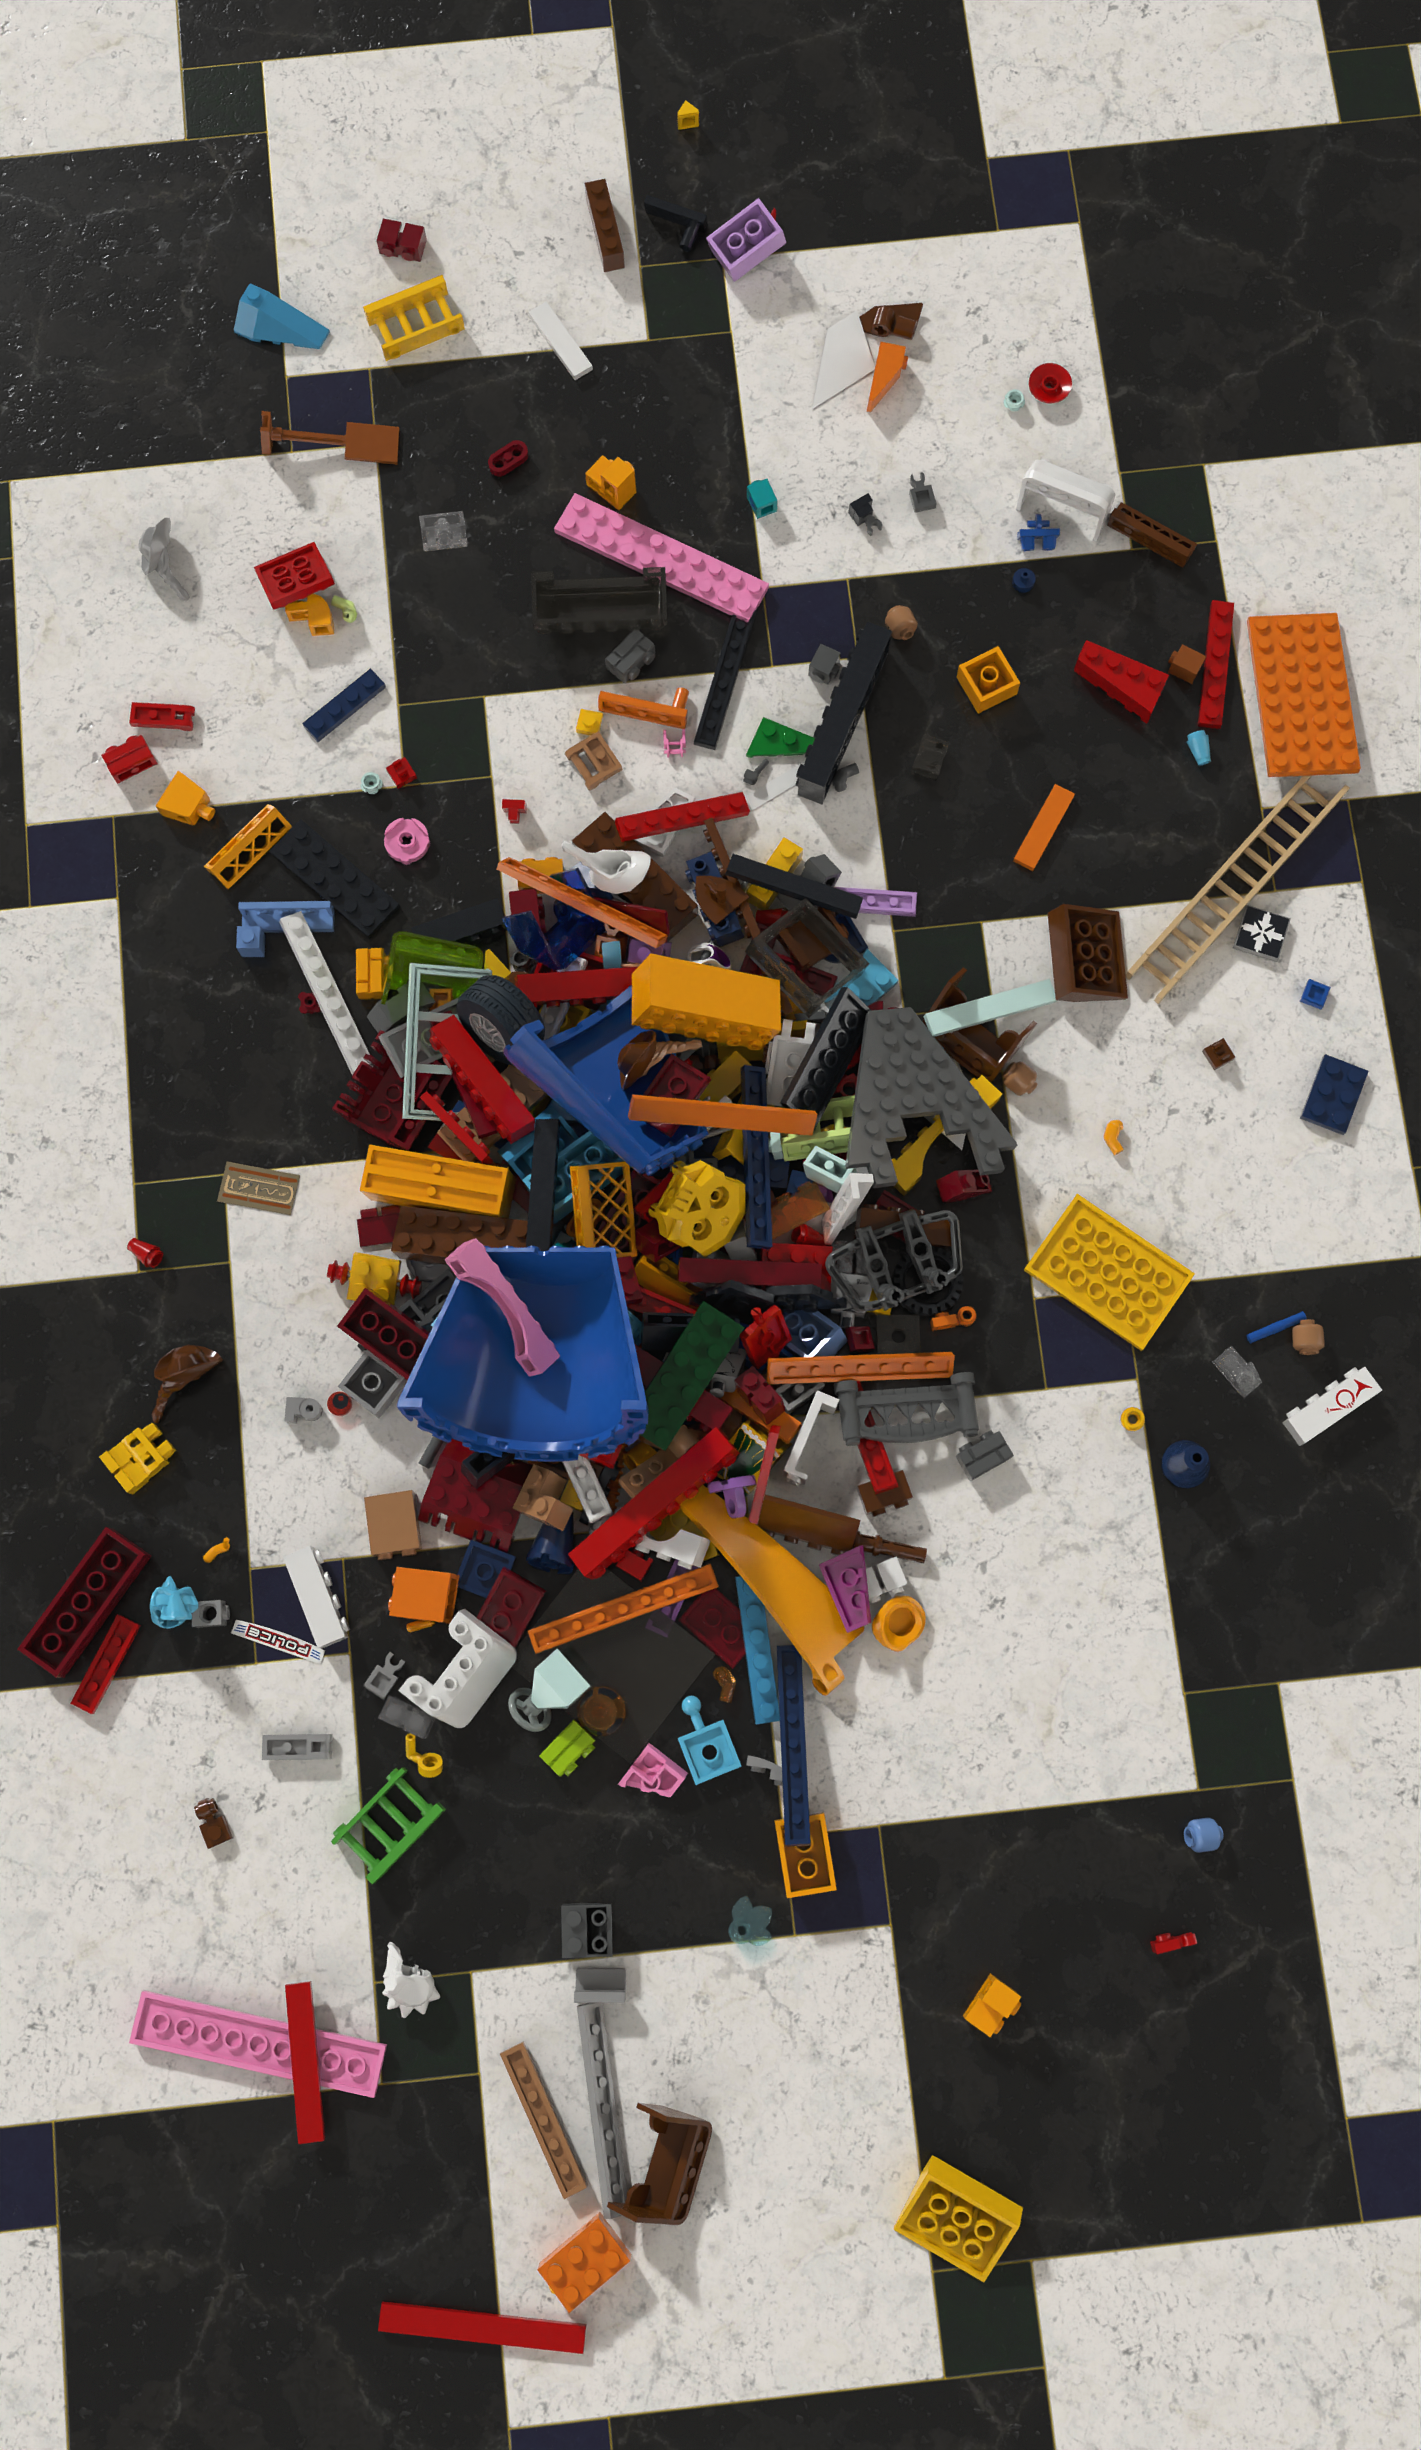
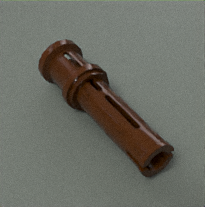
(877, 1546)

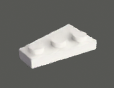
(660, 843)

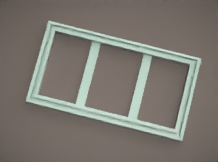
(413, 1016)

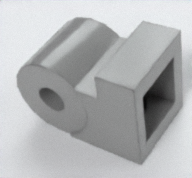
(302, 1407)

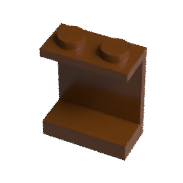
(804, 946)

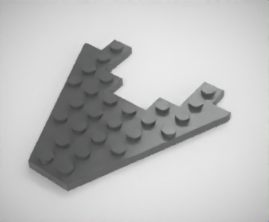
(910, 1076)

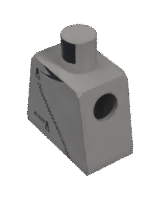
(861, 1288)
(728, 1371)

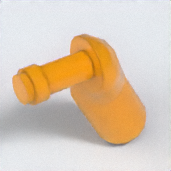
(217, 1549)
(418, 1625)

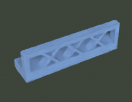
(318, 914)

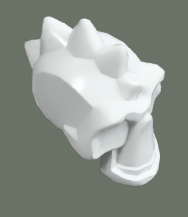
(407, 1985)

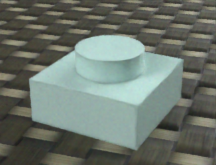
(775, 1145)

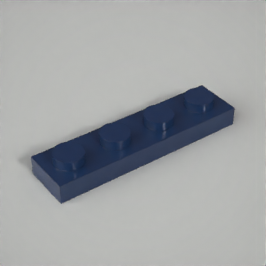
(344, 705)

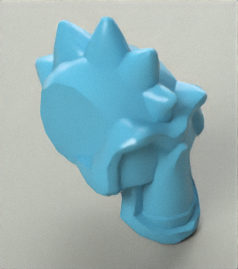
(172, 1605)

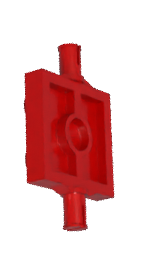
(765, 1336)

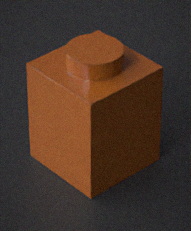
(1186, 663)

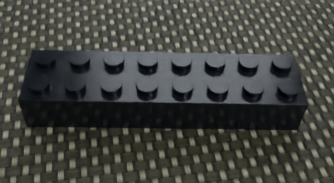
(843, 713)

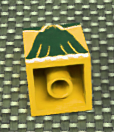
(751, 1443)

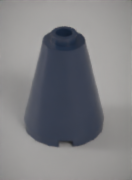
(1185, 1464)
(552, 1548)

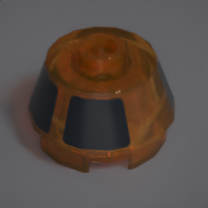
(601, 1711)

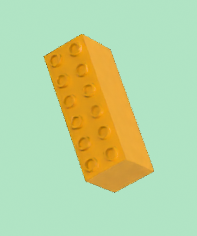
(705, 1002)
(437, 1182)

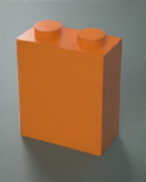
(423, 1595)

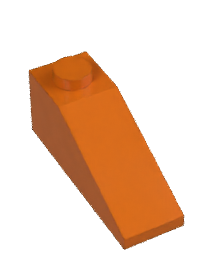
(887, 371)

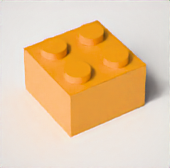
(988, 679)

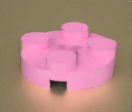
(406, 853)

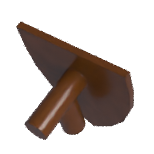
(718, 897)

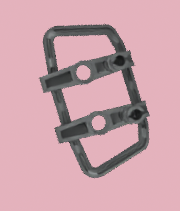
(887, 1294)

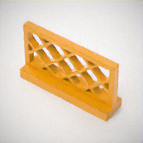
(583, 1206)

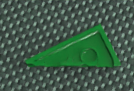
(777, 739)

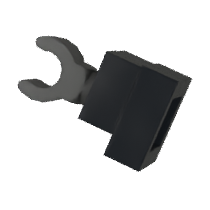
(862, 511)

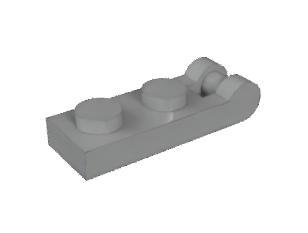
(295, 1747)

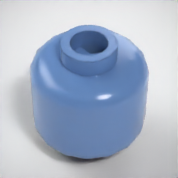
(1203, 1835)

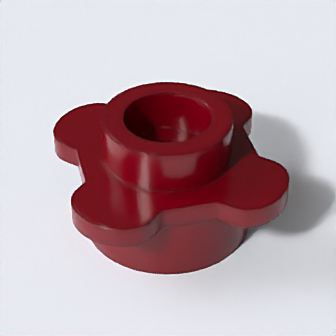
(308, 1008)

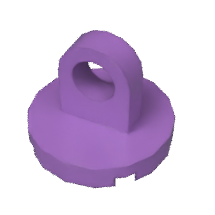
(733, 1493)

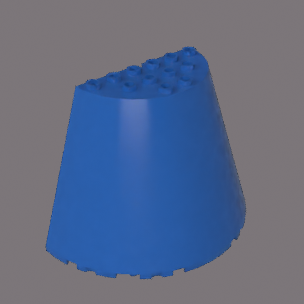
(478, 1392)

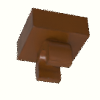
(1218, 1054)

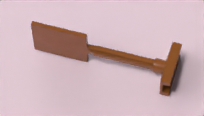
(361, 440)

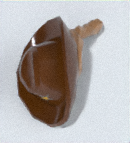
(644, 1052)

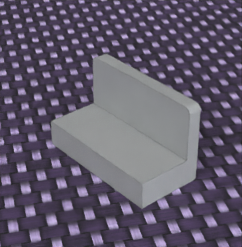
(600, 1985)

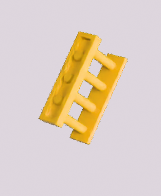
(406, 300)

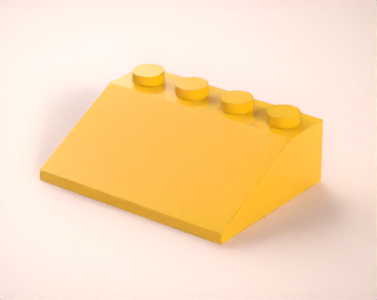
(959, 2218)

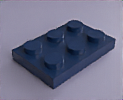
(1334, 1094)

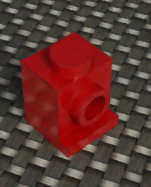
(634, 1564)

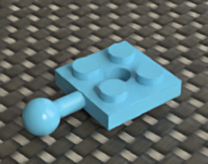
(694, 1742)

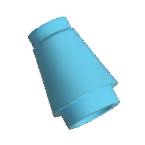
(1199, 746)

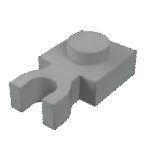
(382, 1679)

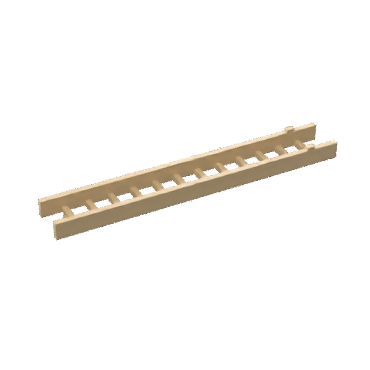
(1242, 902)

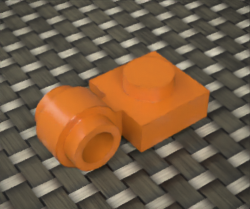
(945, 1321)

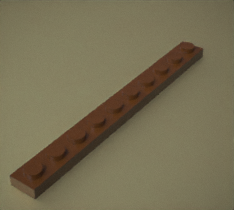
(743, 911)

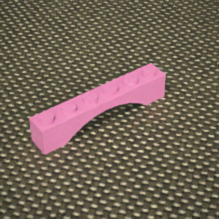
(531, 1344)

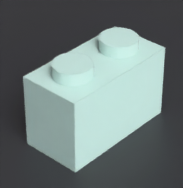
(826, 1169)

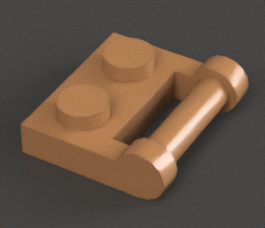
(600, 757)

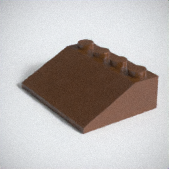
(1087, 954)
(808, 1524)

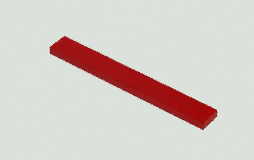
(482, 2327)

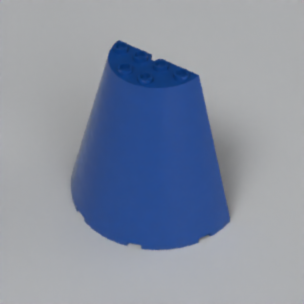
(584, 1079)

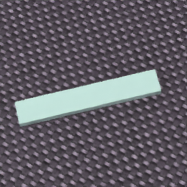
(990, 1008)

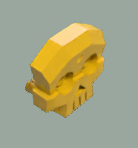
(690, 1202)

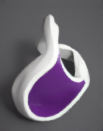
(718, 957)

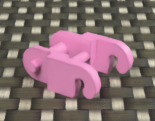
(682, 743)

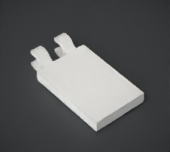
(785, 1060)

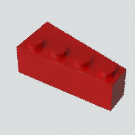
(1122, 678)

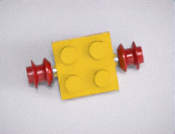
(376, 1274)

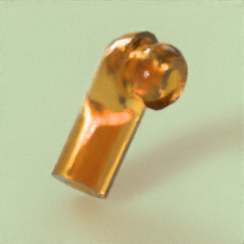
(727, 1682)

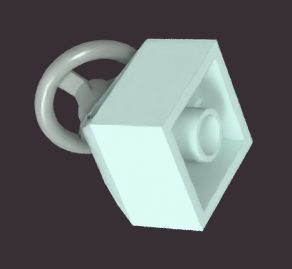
(554, 1687)

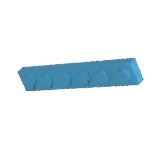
(757, 1654)

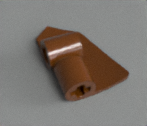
(892, 319)

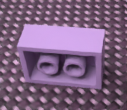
(746, 240)

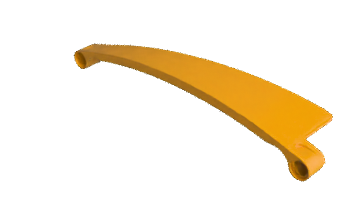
(779, 1580)

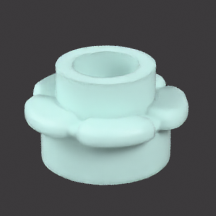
(1014, 395)
(371, 777)

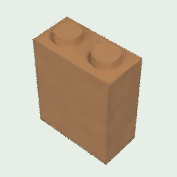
(393, 1524)

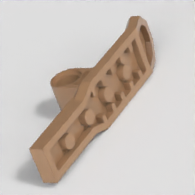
(686, 1438)

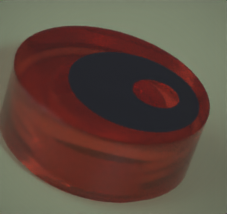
(339, 1403)

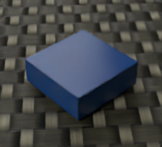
(1315, 994)

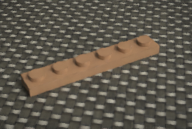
(543, 2120)

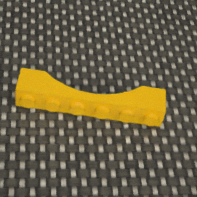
(910, 1163)

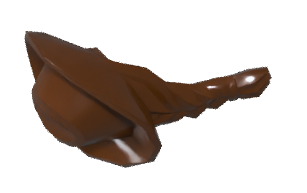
(180, 1368)

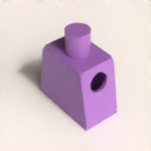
(638, 951)

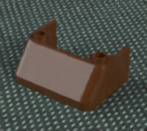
(976, 1046)
(672, 2170)

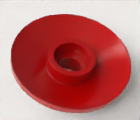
(1050, 375)

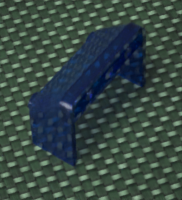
(566, 938)

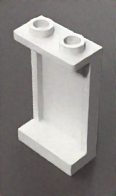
(820, 1401)

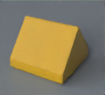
(688, 116)

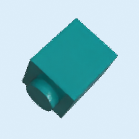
(762, 498)

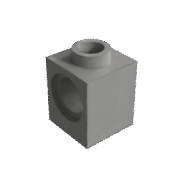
(200, 1619)

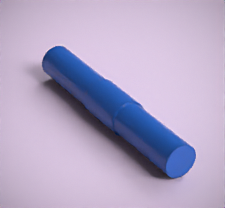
(1276, 1327)

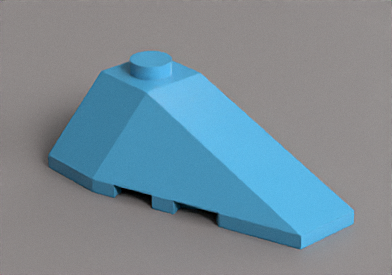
(272, 319)

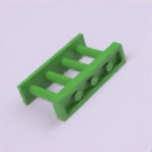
(393, 1848)

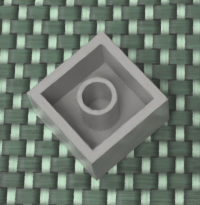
(372, 1384)

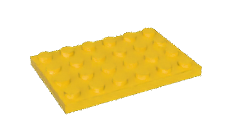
(1109, 1272)

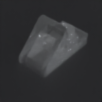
(1237, 1371)

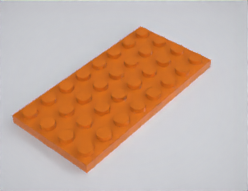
(1303, 695)

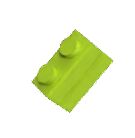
(568, 1749)

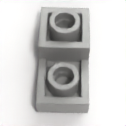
(759, 1765)

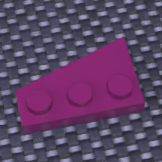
(848, 1587)

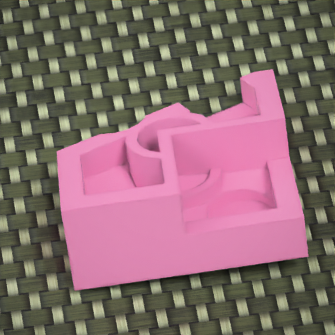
(654, 1773)

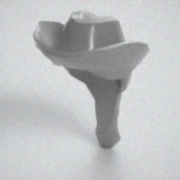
(155, 555)

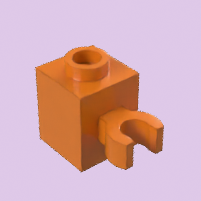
(611, 935)

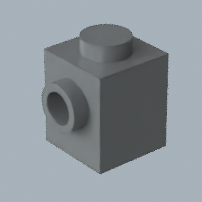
(824, 664)

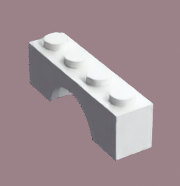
(684, 1546)

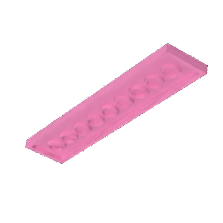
(643, 547)
(252, 2042)

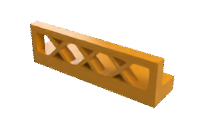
(242, 840)

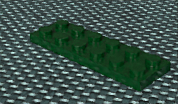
(687, 1372)

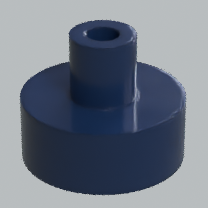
(1023, 580)

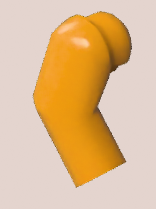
(1111, 1136)

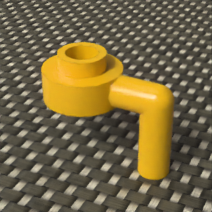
(429, 1764)

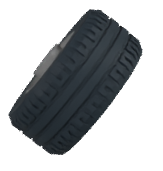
(494, 1012)

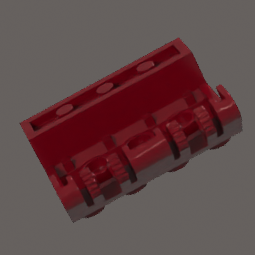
(381, 1099)
(471, 1508)

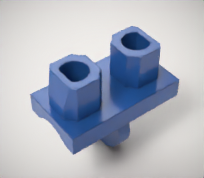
(1048, 536)

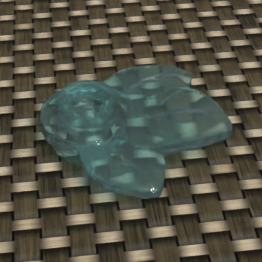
(753, 1920)

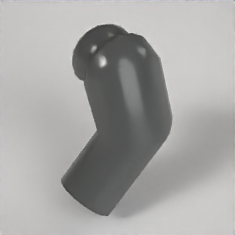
(842, 775)

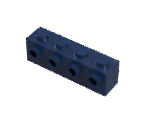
(729, 928)

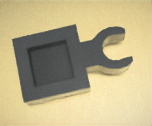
(921, 495)

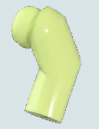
(347, 607)

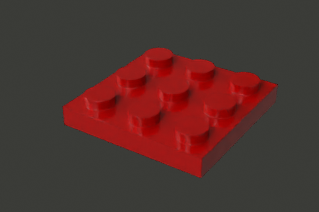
(294, 575)

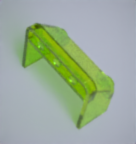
(421, 949)

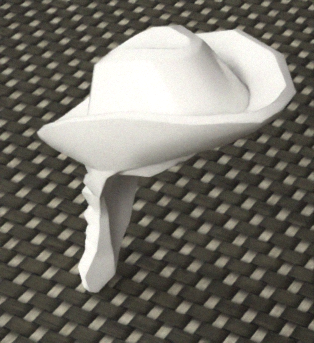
(612, 869)

